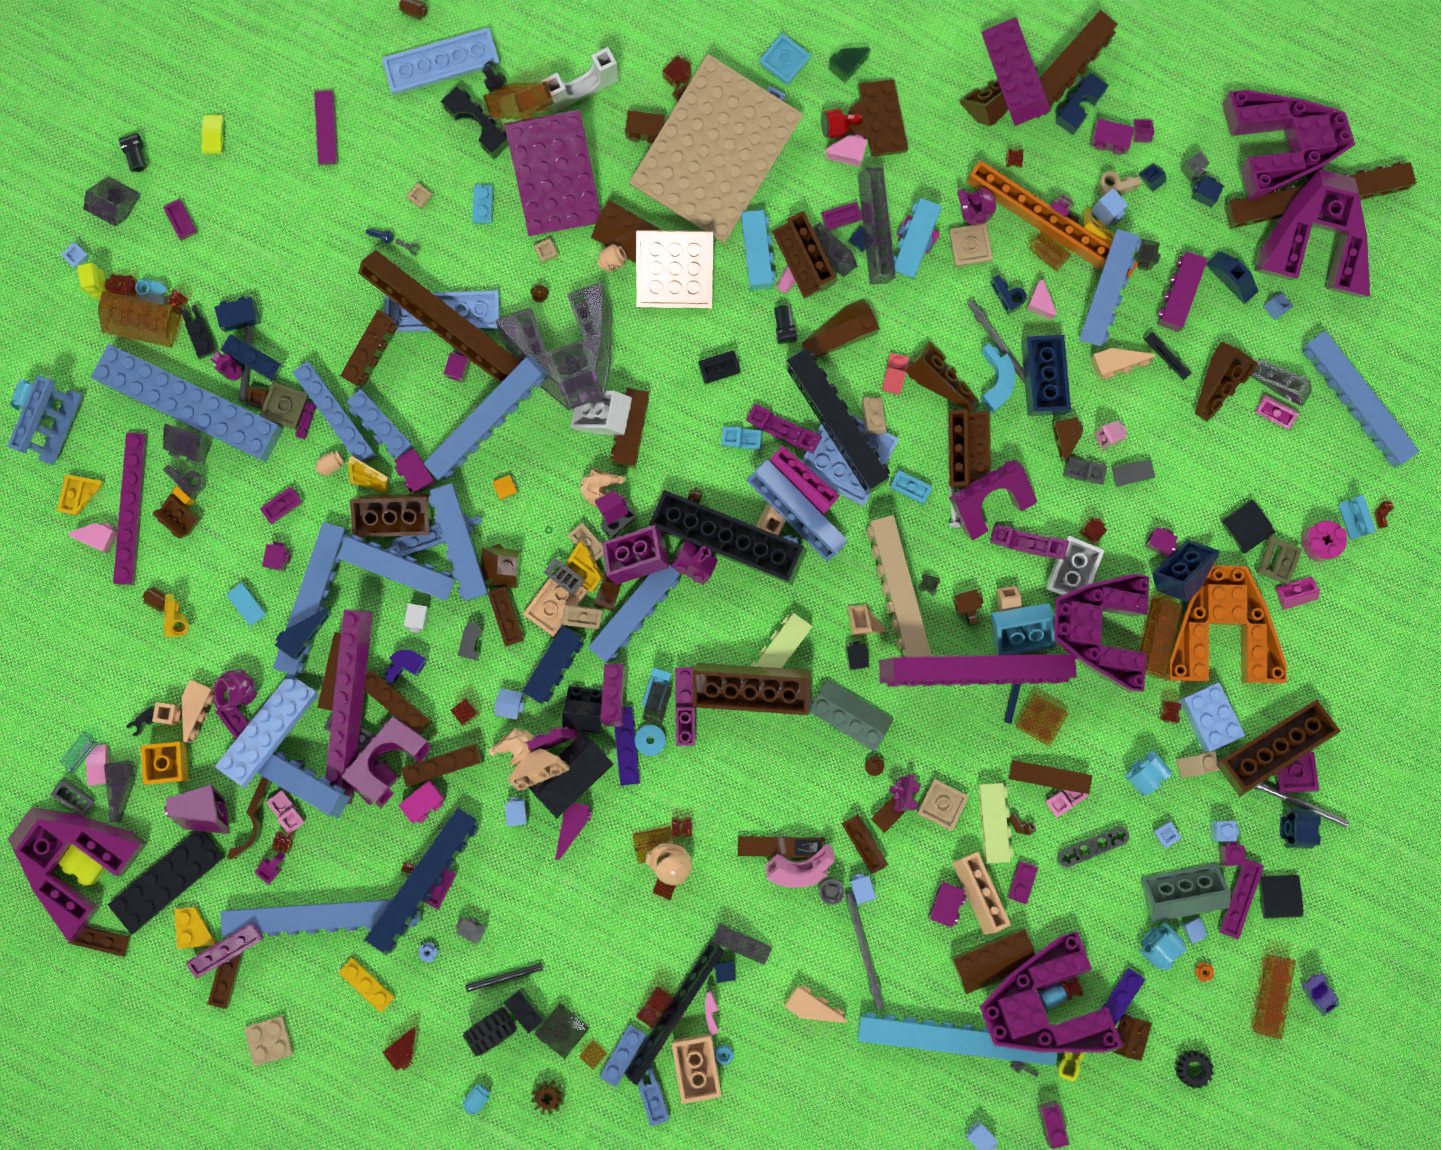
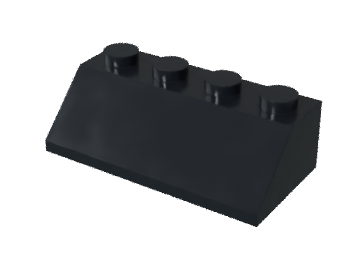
(585, 765)

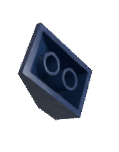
(1185, 570)

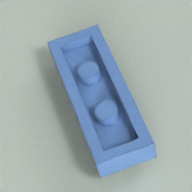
(622, 1055)

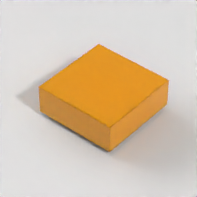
(505, 487)
(183, 496)

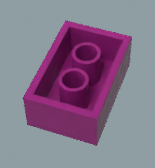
(635, 555)

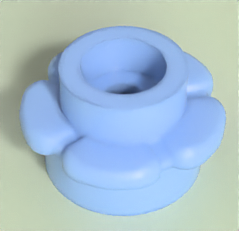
(428, 947)

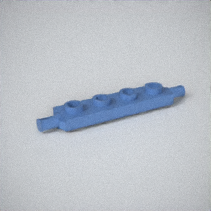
(412, 544)

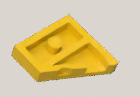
(1097, 227)
(366, 476)
(77, 494)
(585, 566)
(191, 929)

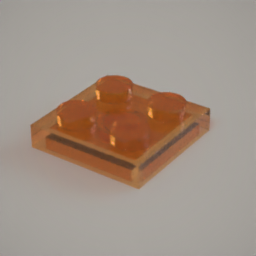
(1041, 720)

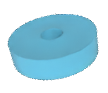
(650, 731)

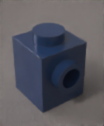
(1207, 191)

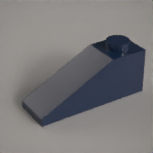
(298, 637)

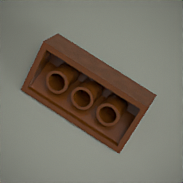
(620, 228)
(391, 515)
(992, 960)

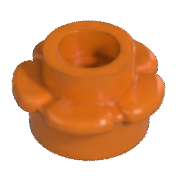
(1209, 972)

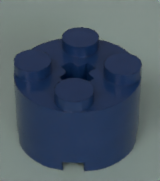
(1300, 828)

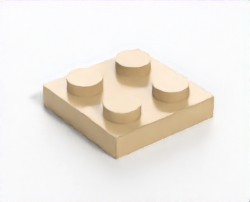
(970, 245)
(942, 805)
(268, 1040)

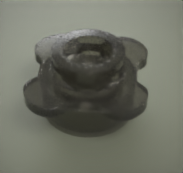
(929, 579)

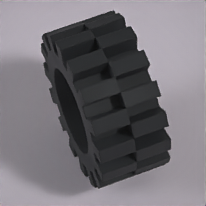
(1203, 1077)

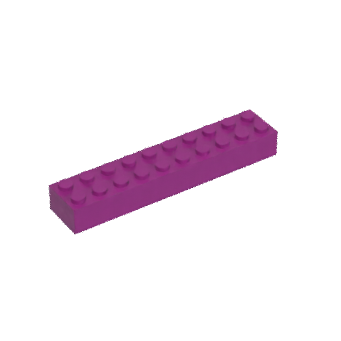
(976, 670)

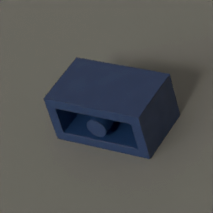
(237, 314)

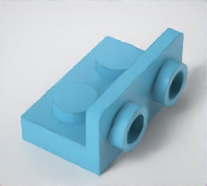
(1356, 517)

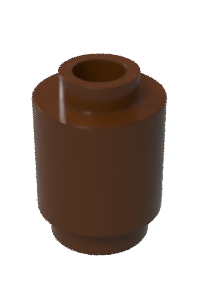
(413, 8)
(154, 598)

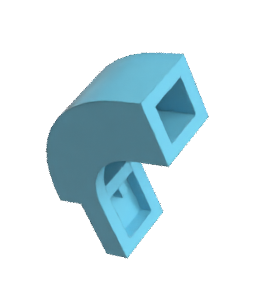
(1004, 378)

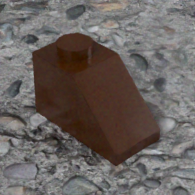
(1067, 435)

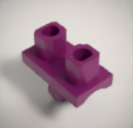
(227, 366)
(903, 793)

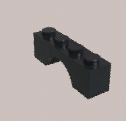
(460, 106)

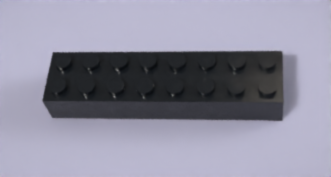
(836, 421)
(728, 537)

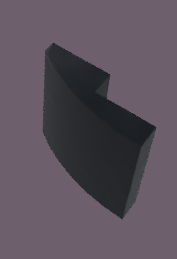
(1248, 526)
(1281, 896)

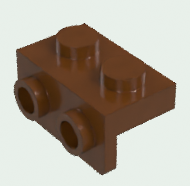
(177, 517)
(1133, 1036)

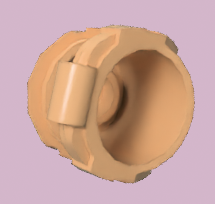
(594, 485)
(515, 743)
(672, 869)

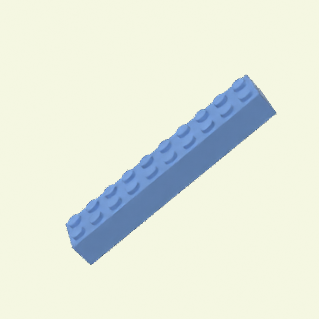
(187, 403)

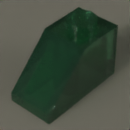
(848, 61)

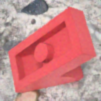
(895, 373)

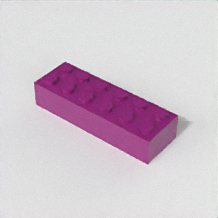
(1015, 71)

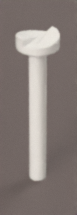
(954, 524)

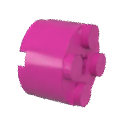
(1334, 540)

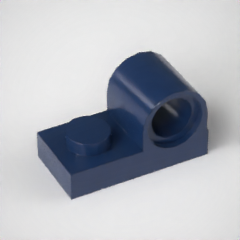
(1001, 289)

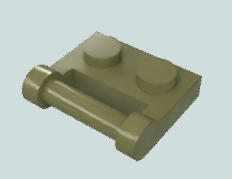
(1284, 562)

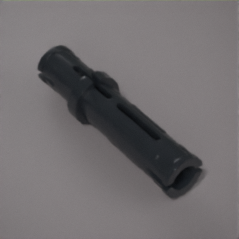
(1162, 350)

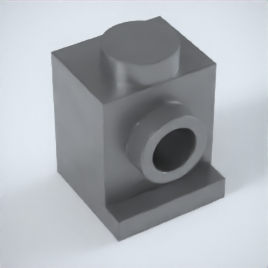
(1195, 167)
(470, 929)

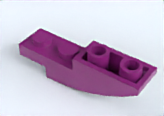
(684, 707)

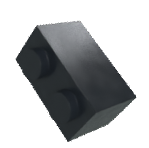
(524, 1010)

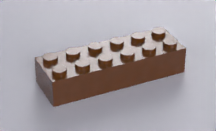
(1077, 57)
(752, 688)
(1278, 748)

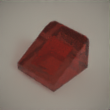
(664, 890)

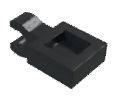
(143, 719)

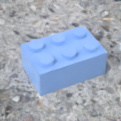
(1211, 717)

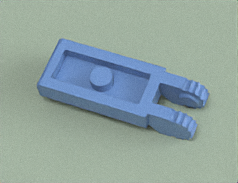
(653, 1100)

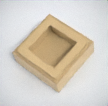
(419, 196)
(546, 250)

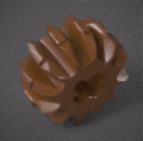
(555, 1100)

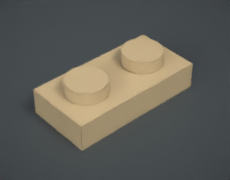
(873, 415)
(593, 545)
(581, 616)

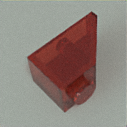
(655, 1006)
(403, 1050)

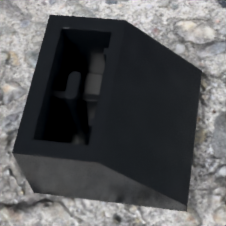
(583, 710)

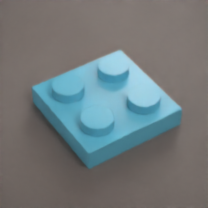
(784, 59)

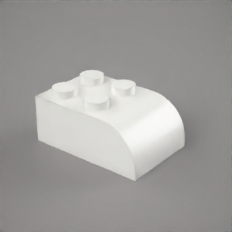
(603, 415)
(1077, 567)

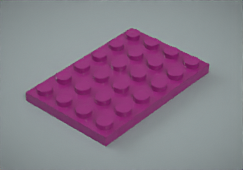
(553, 172)

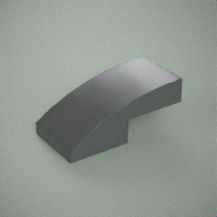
(1085, 471)
(1133, 473)

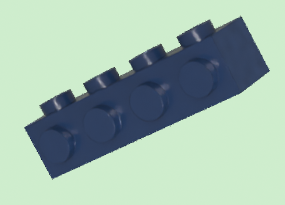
(552, 665)

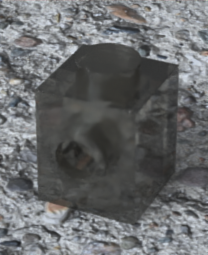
(1147, 255)

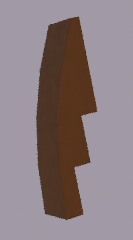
(1050, 777)

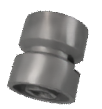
(831, 891)

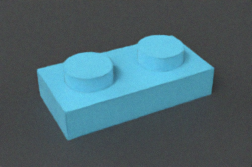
(482, 204)
(911, 487)

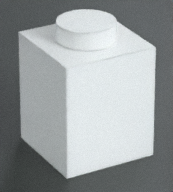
(416, 618)

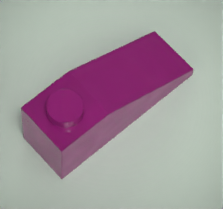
(572, 824)

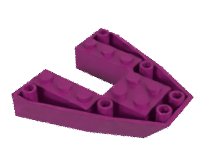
(1312, 130)
(1331, 204)
(1080, 627)
(42, 842)
(1018, 1017)

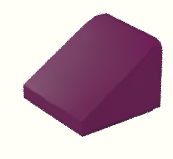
(1143, 130)

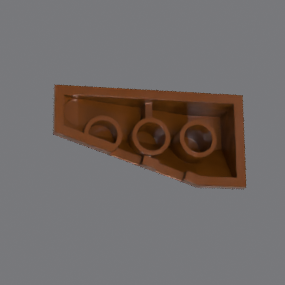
(986, 104)
(847, 327)
(1225, 372)
(934, 374)

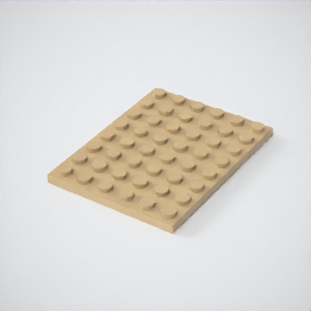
(716, 148)

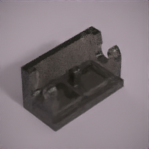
(657, 703)

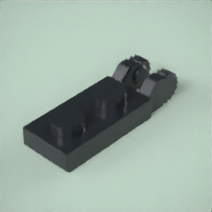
(199, 333)

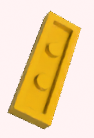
(366, 985)

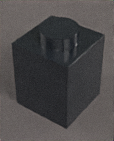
(857, 656)

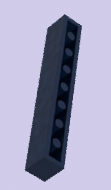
(422, 882)

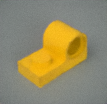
(172, 616)

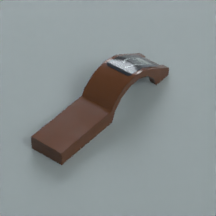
(253, 812)
(779, 845)

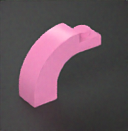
(800, 873)

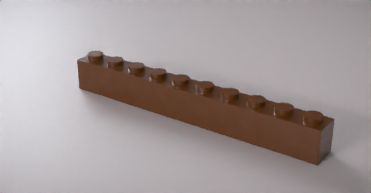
(1273, 205)
(438, 316)

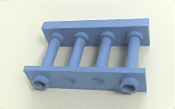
(32, 413)

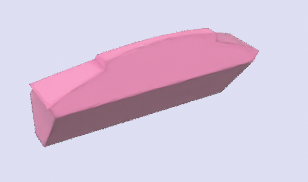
(786, 281)

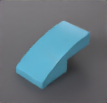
(742, 438)
(246, 604)

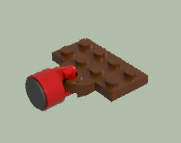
(873, 118)

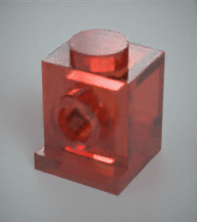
(127, 285)
(1093, 530)

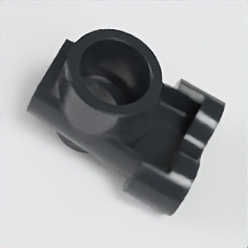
(493, 78)

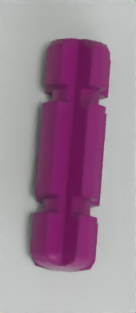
(305, 421)

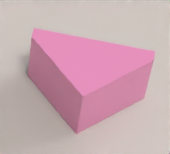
(1041, 302)

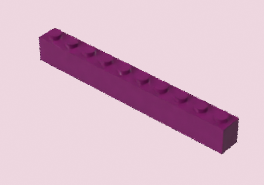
(348, 695)

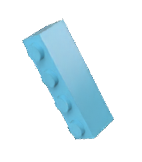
(917, 237)
(757, 250)

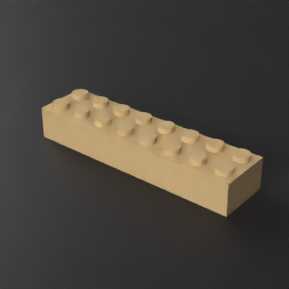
(897, 587)

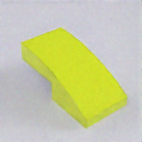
(212, 134)

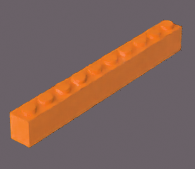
(1042, 216)

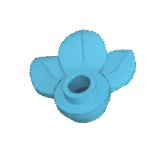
(154, 290)

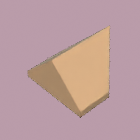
(863, 621)

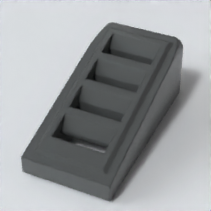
(575, 588)
(69, 802)

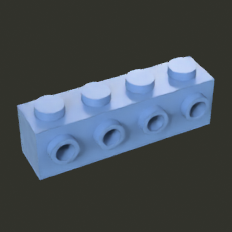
(379, 423)

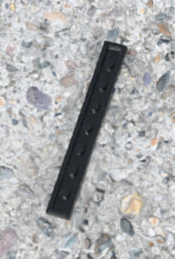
(673, 1012)

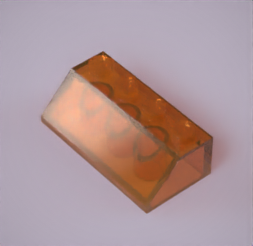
(138, 319)

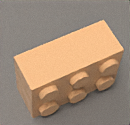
(696, 1068)

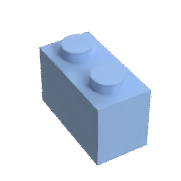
(1110, 208)

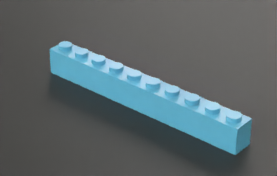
(942, 1038)

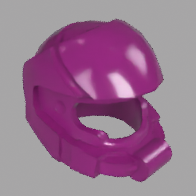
(977, 207)
(240, 687)

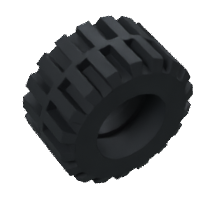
(490, 1031)

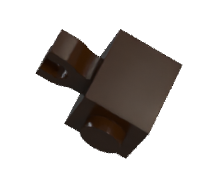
(968, 603)

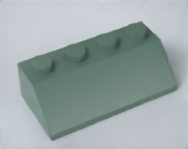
(851, 715)
(1185, 892)

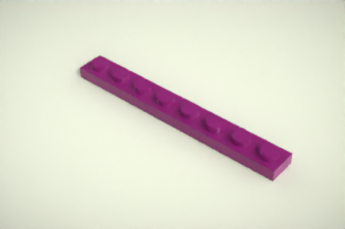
(130, 509)

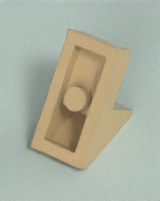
(1197, 764)

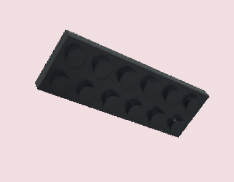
(166, 881)

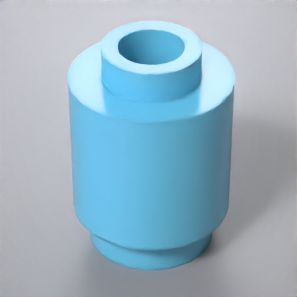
(1052, 996)
(476, 1099)

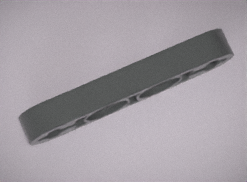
(1092, 845)

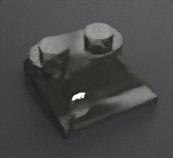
(562, 1030)

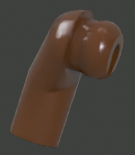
(1021, 827)

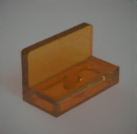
(1049, 251)
(650, 839)

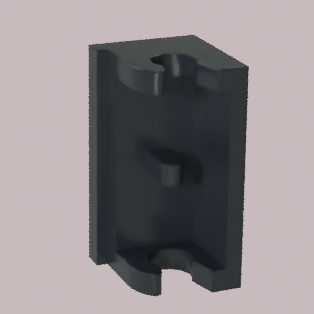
(719, 367)

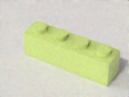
(783, 643)
(994, 823)

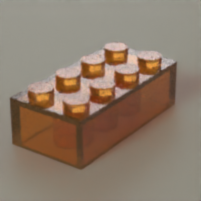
(518, 100)

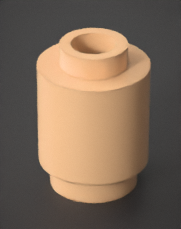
(329, 463)

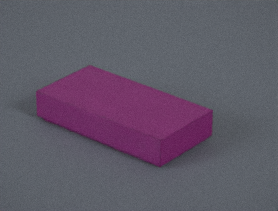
(841, 216)
(180, 219)

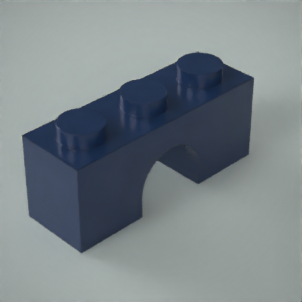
(1089, 91)
(251, 358)

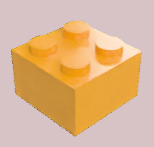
(164, 763)

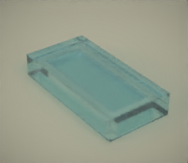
(78, 752)

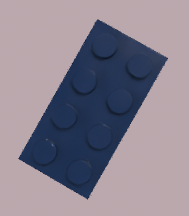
(1046, 375)

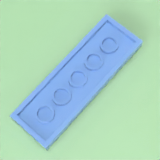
(440, 61)
(477, 307)
(266, 730)

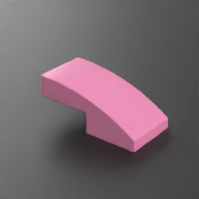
(95, 765)
(1064, 801)
(285, 811)
(710, 1007)

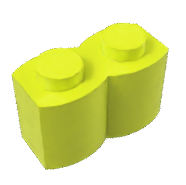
(92, 280)
(81, 866)
(1069, 1066)

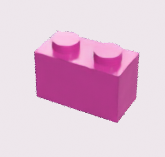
(422, 802)

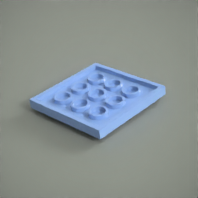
(833, 469)

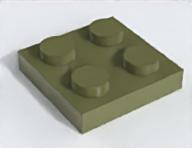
(284, 405)

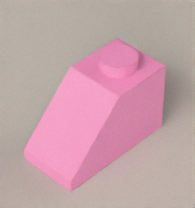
(848, 150)
(1110, 434)
(97, 536)

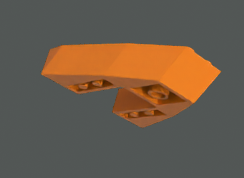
(1233, 599)

